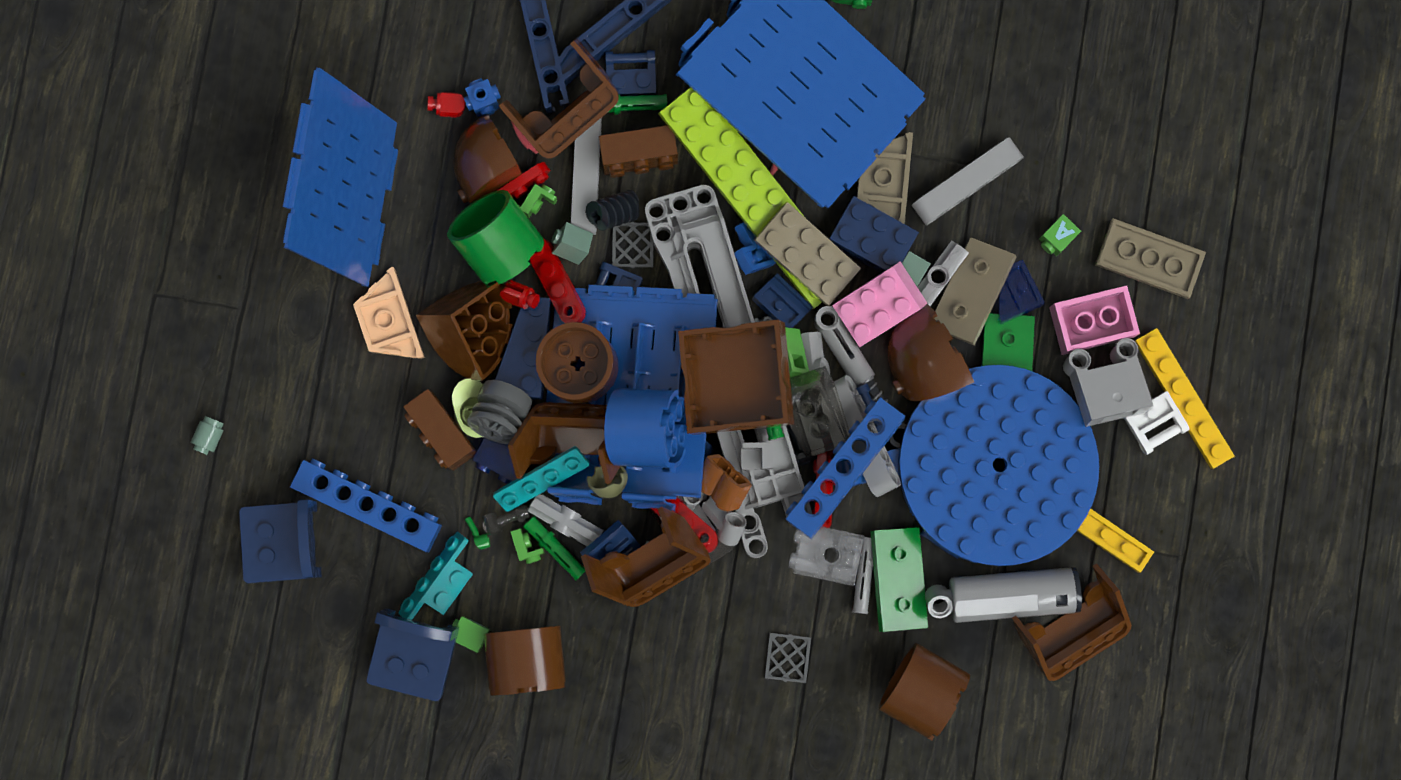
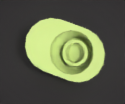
(463, 400)

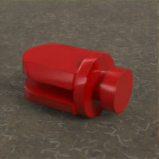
(447, 104)
(519, 295)

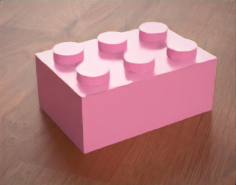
(880, 304)
(1094, 320)

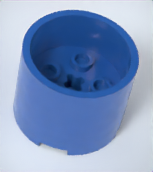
(645, 428)

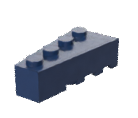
(519, 360)

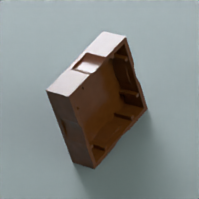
(736, 377)

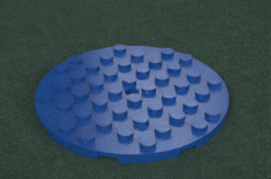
(990, 513)

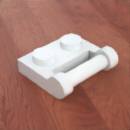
(1163, 409)

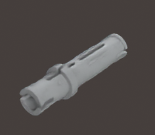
(861, 605)

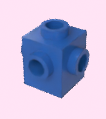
(484, 105)

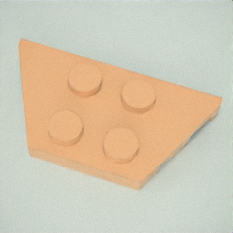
(387, 319)

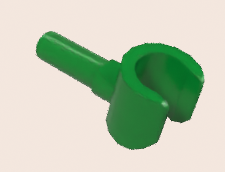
(480, 541)

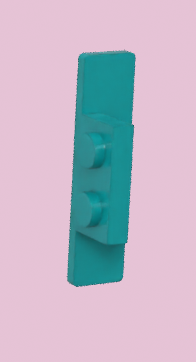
(541, 478)
(441, 582)

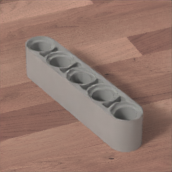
(586, 175)
(967, 181)
(881, 473)

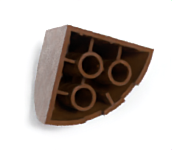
(482, 161)
(469, 328)
(924, 359)

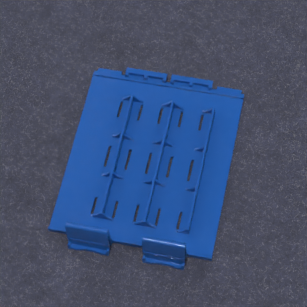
(841, 82)
(371, 173)
(642, 367)

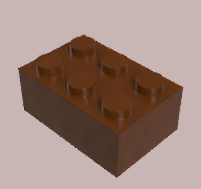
(638, 151)
(439, 430)

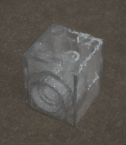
(810, 559)

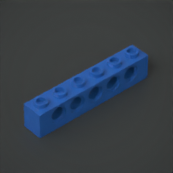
(876, 411)
(306, 483)

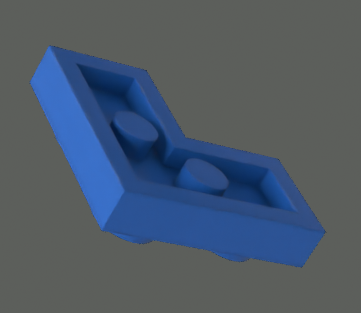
(752, 256)

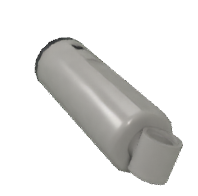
(1007, 595)

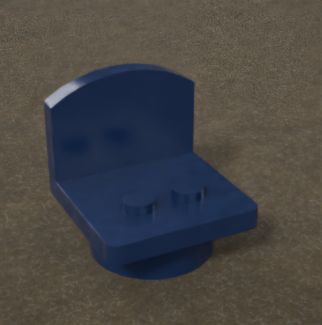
(278, 542)
(411, 656)

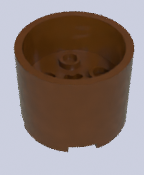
(564, 347)
(524, 660)
(924, 691)

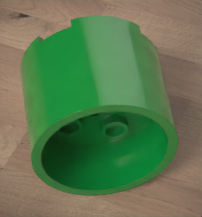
(495, 237)

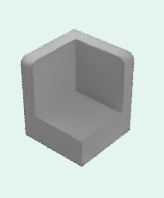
(756, 456)

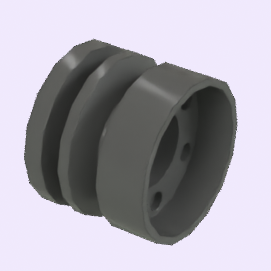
(499, 411)

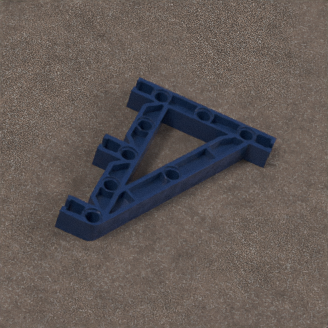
(597, 40)

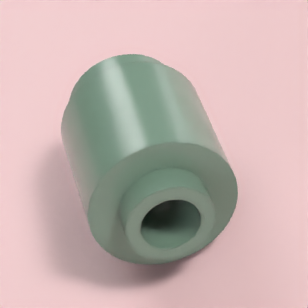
(207, 435)

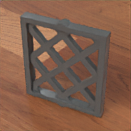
(632, 264)
(785, 677)

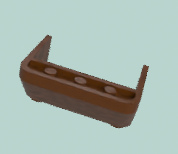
(554, 135)
(555, 429)
(651, 568)
(1080, 635)

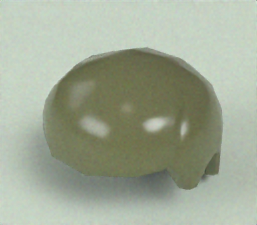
(603, 490)

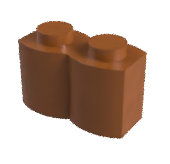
(724, 483)

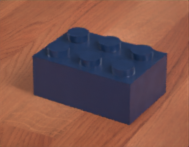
(872, 236)

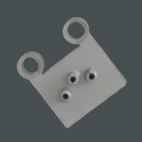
(1110, 390)

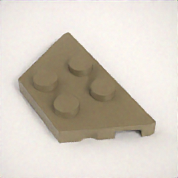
(887, 179)

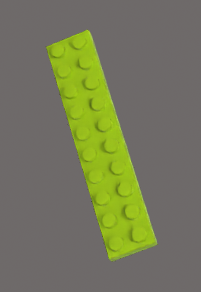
(730, 166)

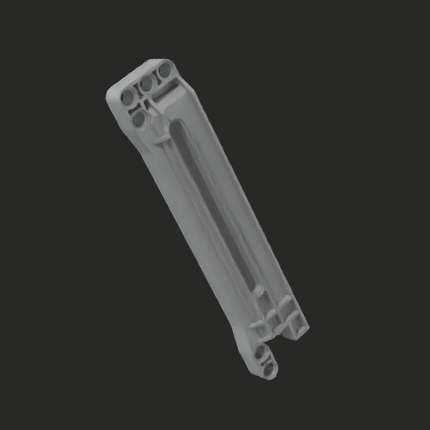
(704, 229)

